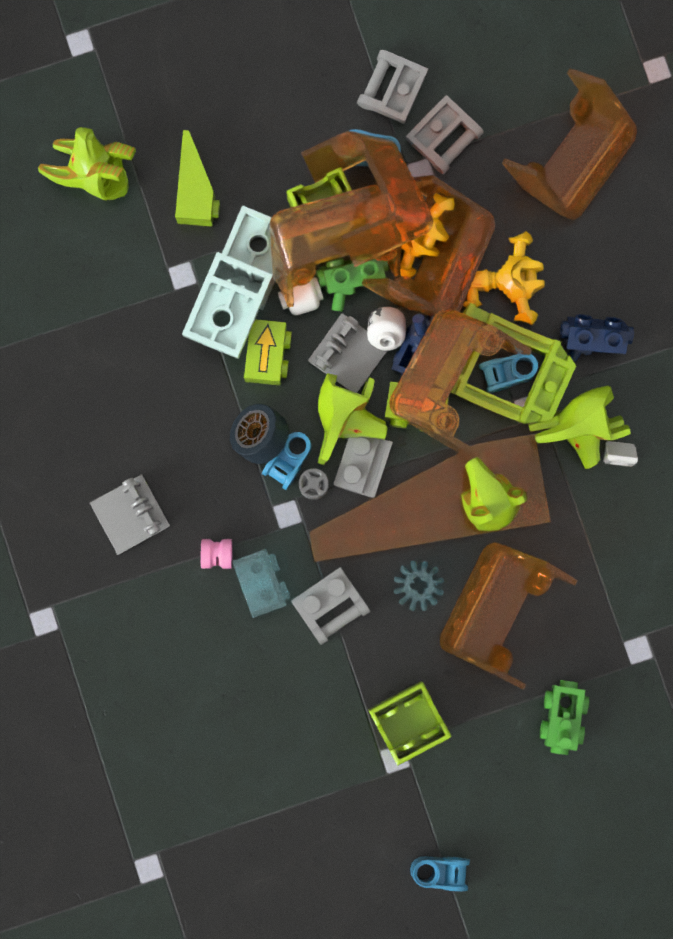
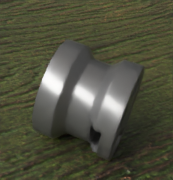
(315, 480)

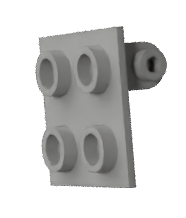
(347, 354)
(129, 514)

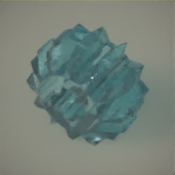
(423, 577)

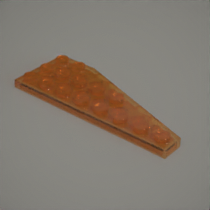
(431, 504)

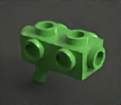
(342, 277)
(564, 727)

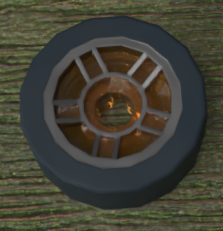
(259, 433)

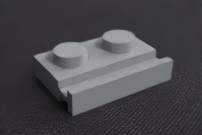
(363, 465)

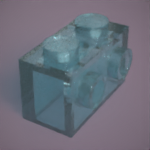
(260, 583)

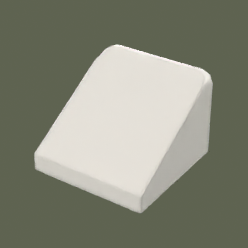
(620, 454)

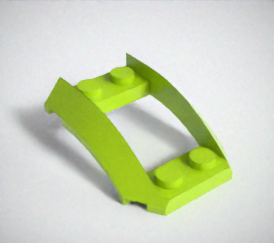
(547, 387)

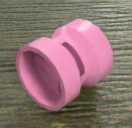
(216, 553)

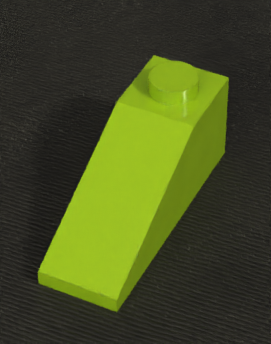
(195, 194)

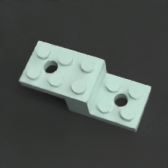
(235, 284)

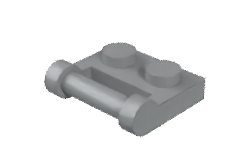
(401, 90)
(437, 128)
(323, 598)

